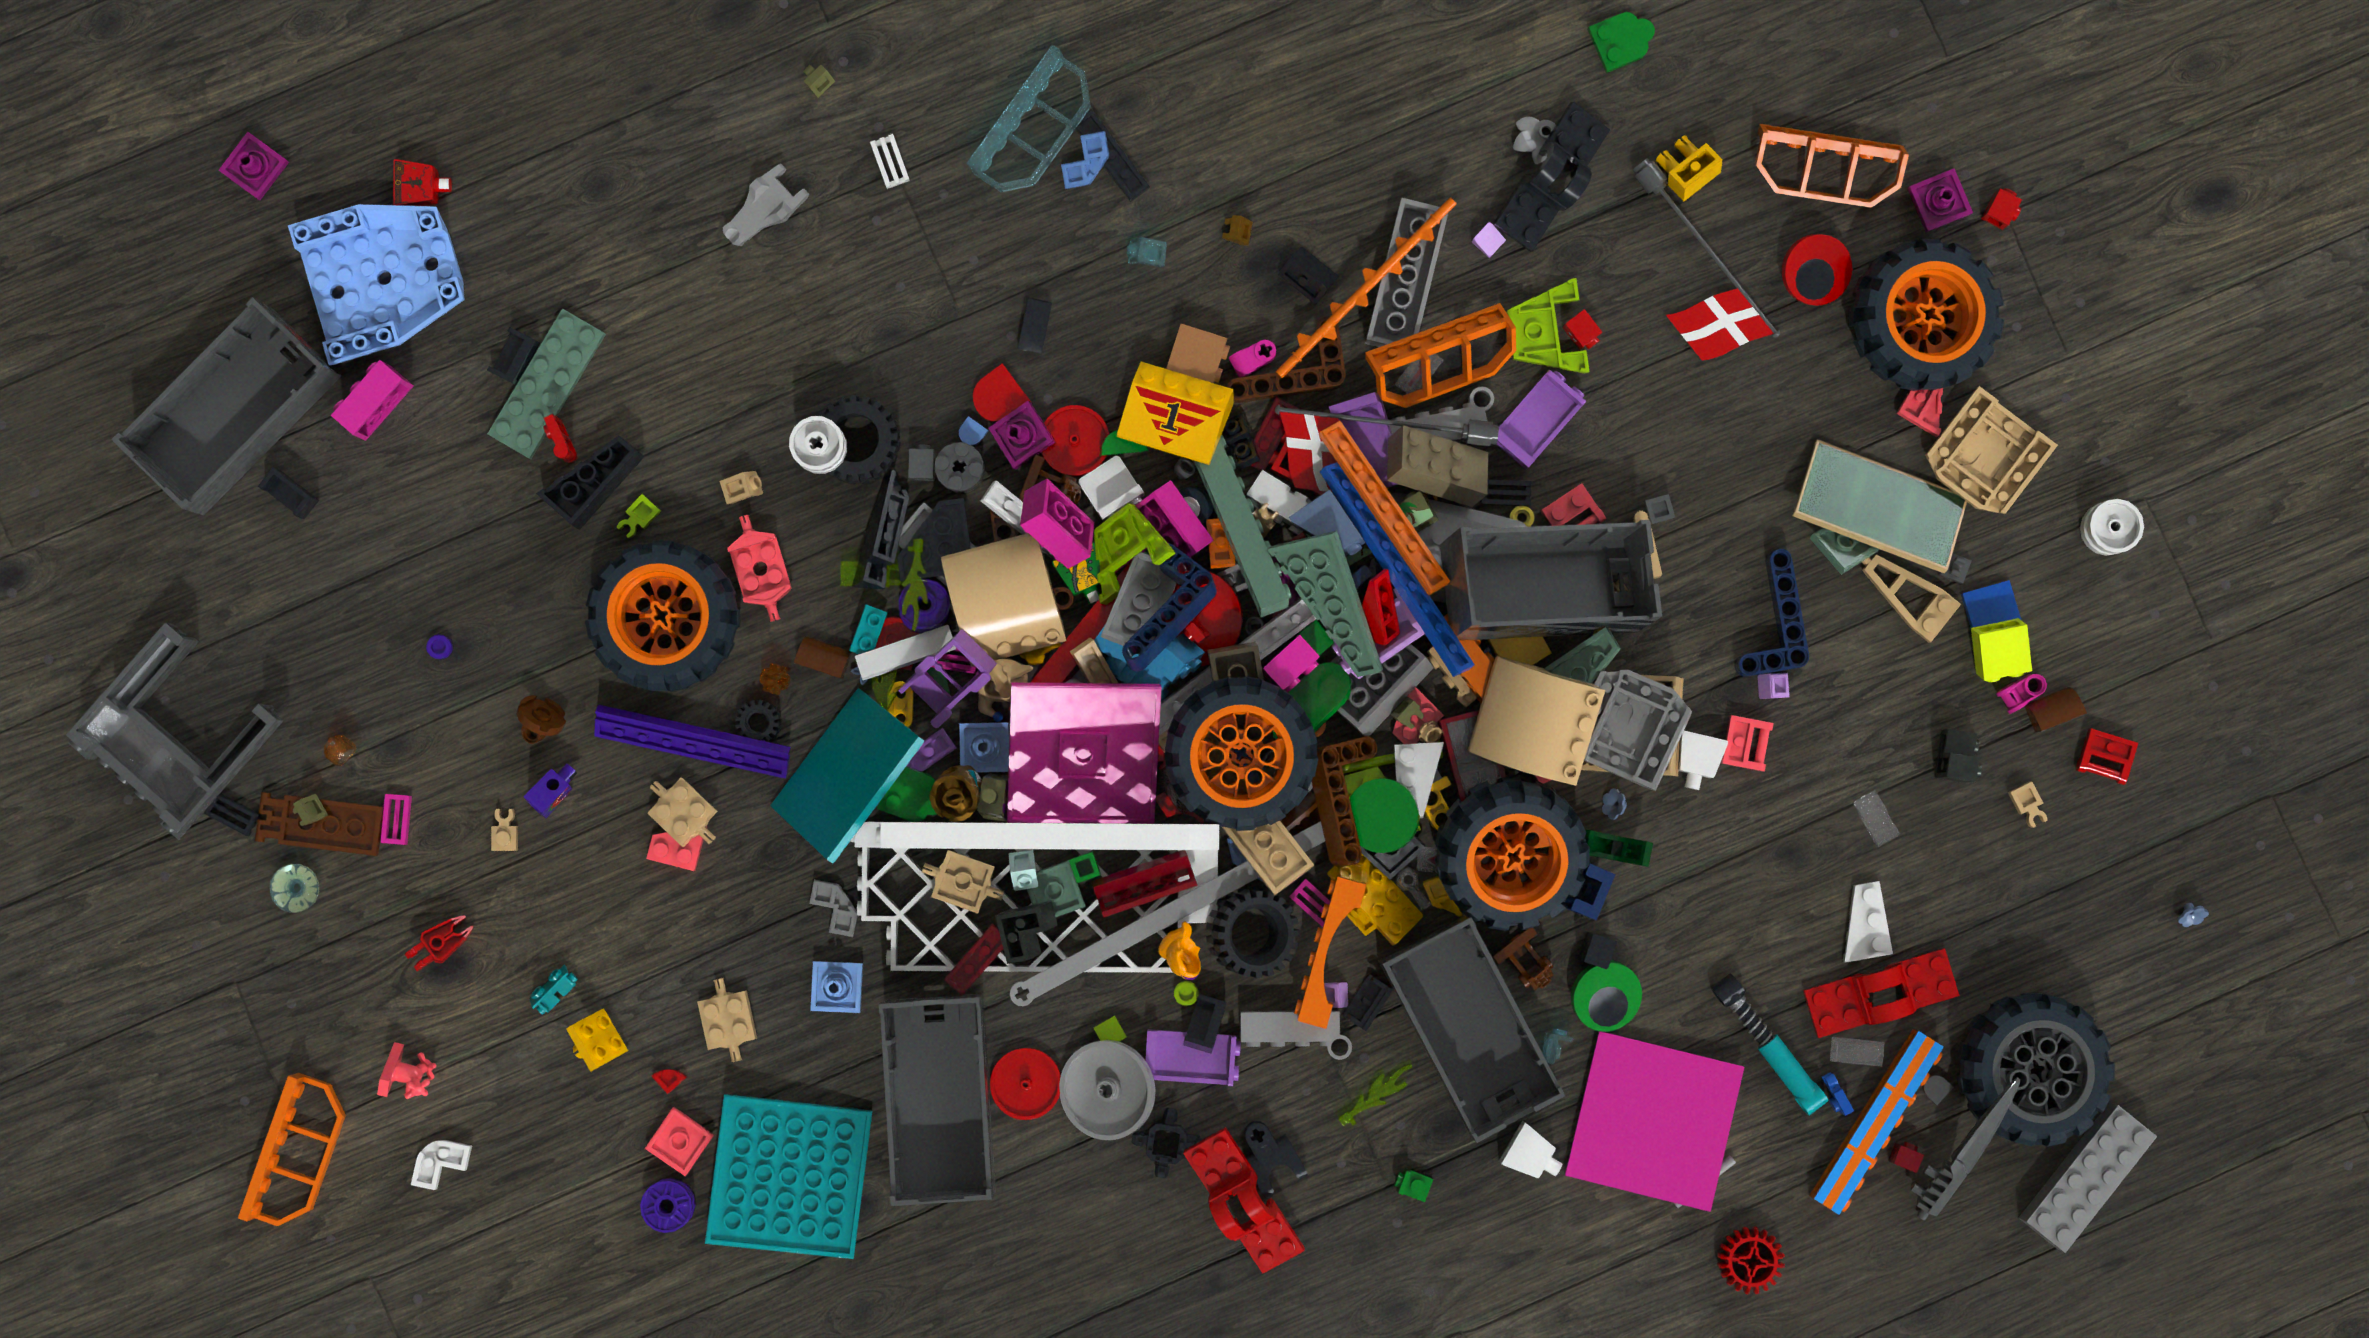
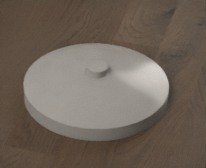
(1107, 1090)

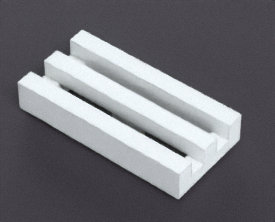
(882, 141)

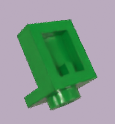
(1413, 1184)

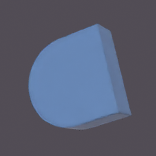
(972, 432)

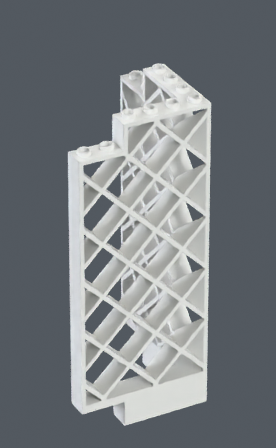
(1198, 840)

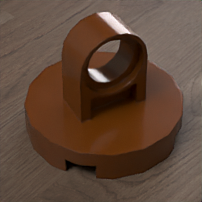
(540, 717)

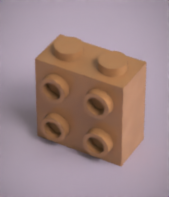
(1198, 354)

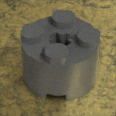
(957, 481)

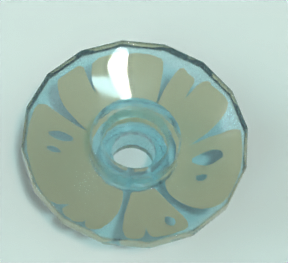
(282, 888)

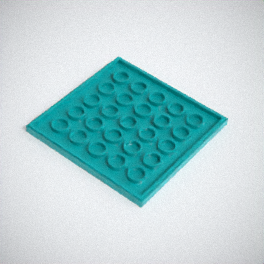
(846, 775)
(788, 1176)

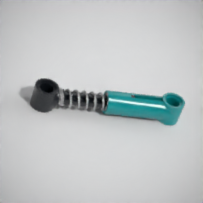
(1773, 1049)

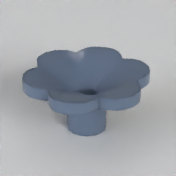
(1614, 804)
(2192, 915)

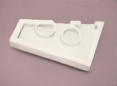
(1417, 768)
(1868, 926)

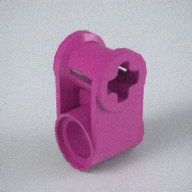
(1248, 359)
(2018, 694)

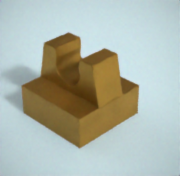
(1239, 230)

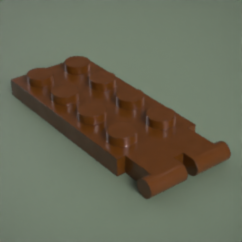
(344, 829)

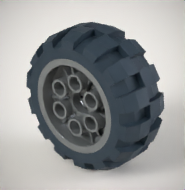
(1999, 1036)

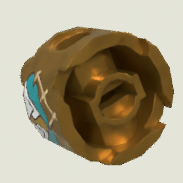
(956, 793)

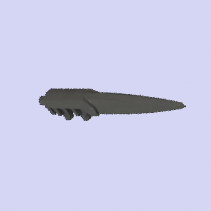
(1952, 1174)

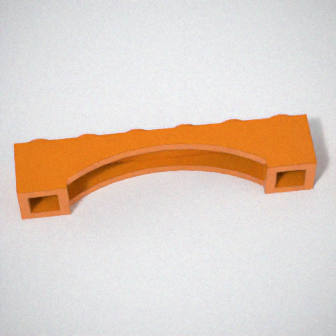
(1345, 897)

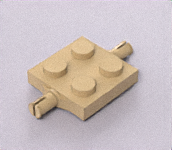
(682, 812)
(963, 881)
(727, 1020)

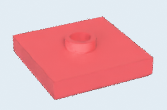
(679, 1141)

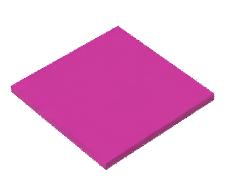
(1083, 753)
(1654, 1121)

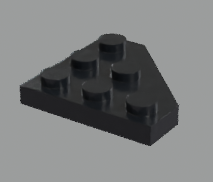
(942, 535)

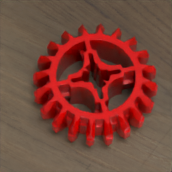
(1751, 1250)

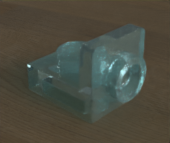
(1147, 252)
(1551, 1048)

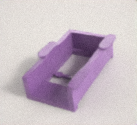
(933, 693)

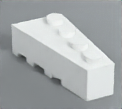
(1279, 497)

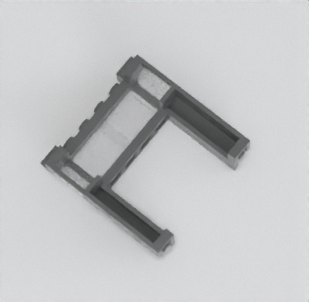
(147, 753)

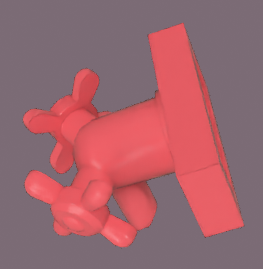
(405, 1073)

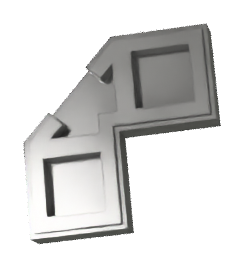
(833, 896)

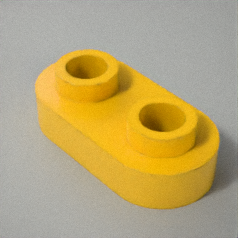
(903, 705)

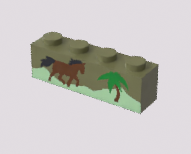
(1418, 512)

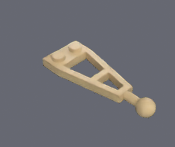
(1934, 614)

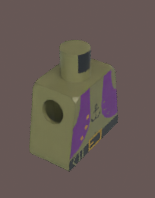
(993, 797)

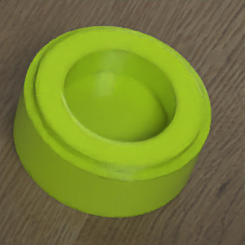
(1186, 993)

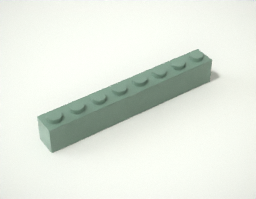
(1243, 532)

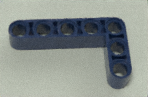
(1171, 609)
(1783, 621)

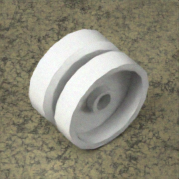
(815, 430)
(2112, 527)

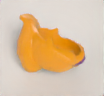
(1181, 952)

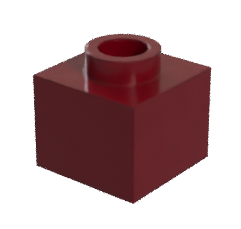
(1906, 1156)

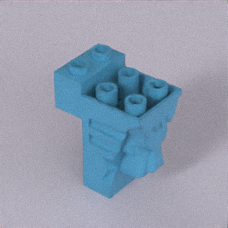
(1170, 665)

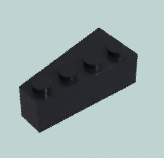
(591, 482)

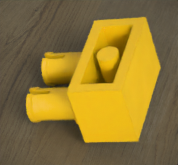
(1694, 172)

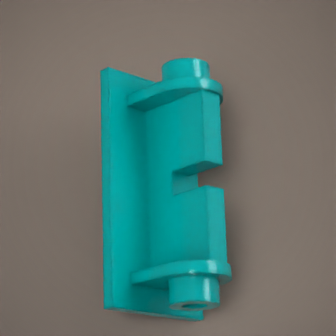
(868, 630)
(545, 995)

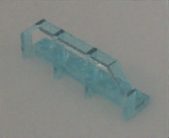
(1011, 119)

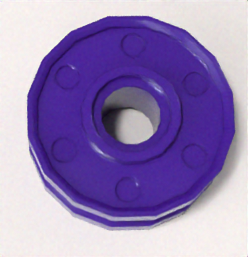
(932, 618)
(654, 1212)

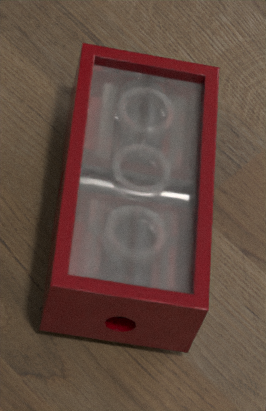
(1466, 767)

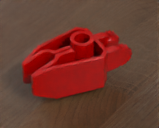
(440, 942)

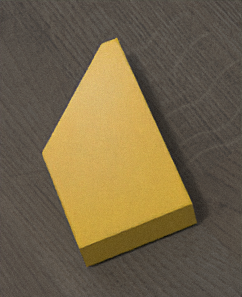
(1439, 896)

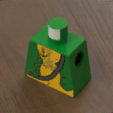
(1082, 577)

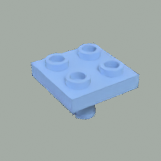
(985, 746)
(836, 986)

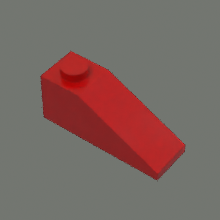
(1380, 609)

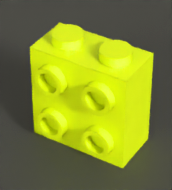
(2001, 650)

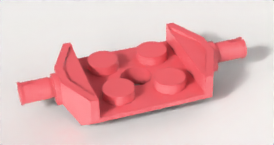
(745, 554)

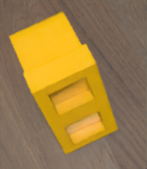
(1440, 805)

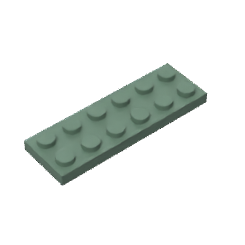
(546, 383)

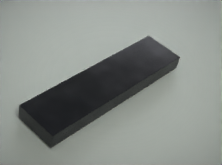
(1118, 163)

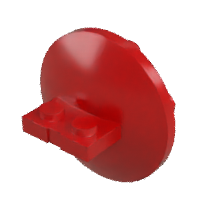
(1218, 622)

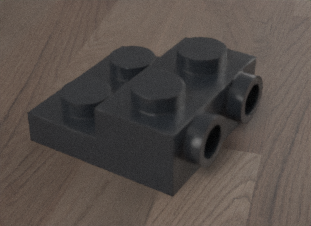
(1395, 861)

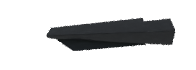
(882, 535)

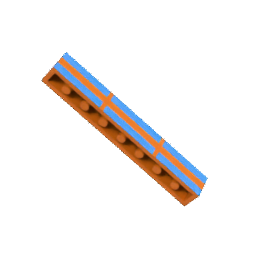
(1876, 1122)

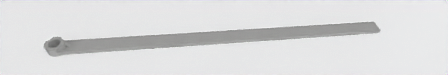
(1153, 922)

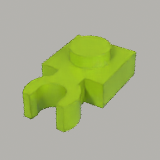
(641, 513)

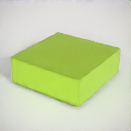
(1110, 1030)

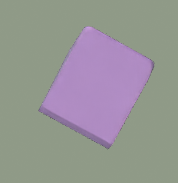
(1488, 240)
(1773, 685)
(1337, 993)

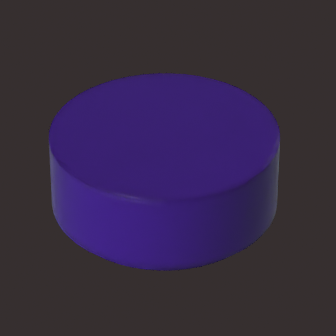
(439, 646)

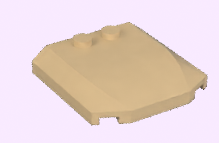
(1988, 454)

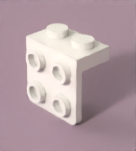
(1111, 487)

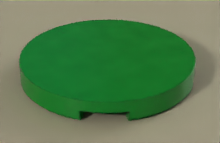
(1384, 815)

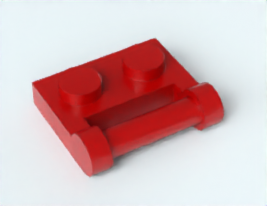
(557, 432)
(2109, 748)

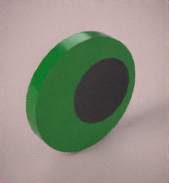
(1606, 996)

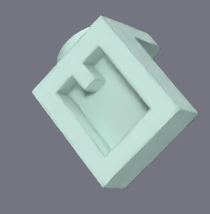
(1023, 870)

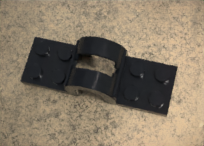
(1531, 203)

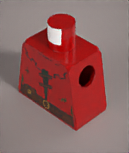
(417, 184)

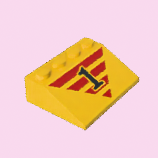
(1175, 413)

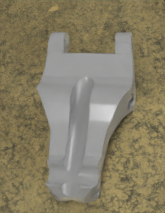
(765, 206)

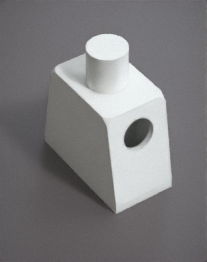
(1700, 757)
(1530, 1153)

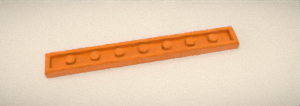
(1384, 508)

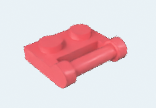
(1572, 505)
(1739, 740)

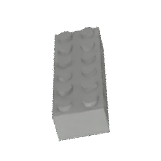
(1404, 296)
(2087, 1177)

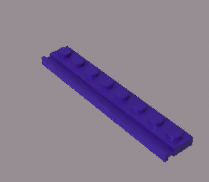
(692, 741)

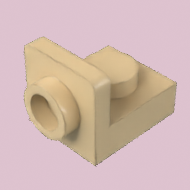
(741, 486)

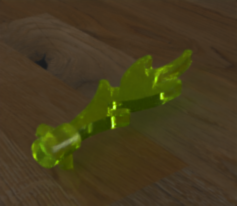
(917, 586)
(883, 689)
(1376, 1091)

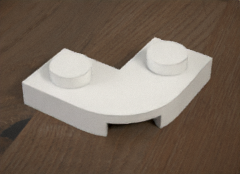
(436, 1155)

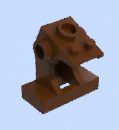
(1036, 475)
(1539, 974)

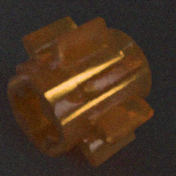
(774, 678)

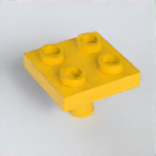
(596, 1040)

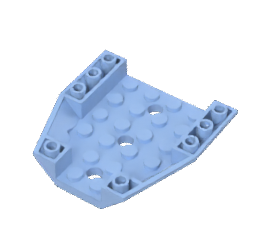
(353, 251)

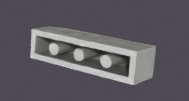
(1450, 417)
(1283, 1027)

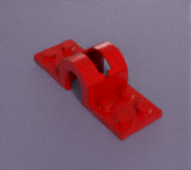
(1845, 1001)
(1227, 1173)

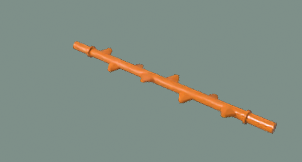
(1359, 297)

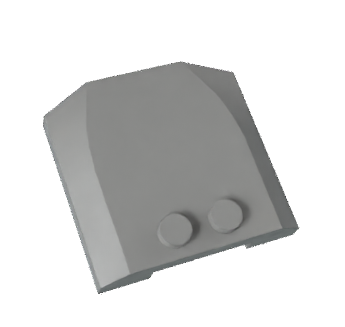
(1636, 727)

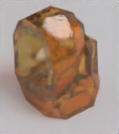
(339, 749)

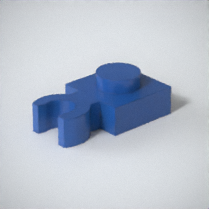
(1839, 1100)

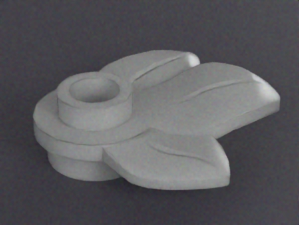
(1531, 136)

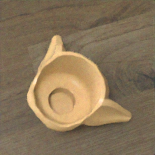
(1007, 672)

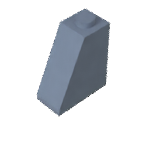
(1325, 516)

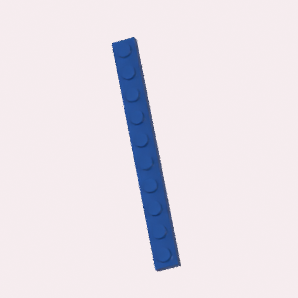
(1400, 574)

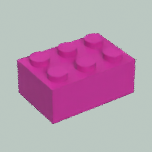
(371, 400)
(1174, 519)
(1057, 523)
(1290, 663)

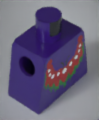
(547, 800)

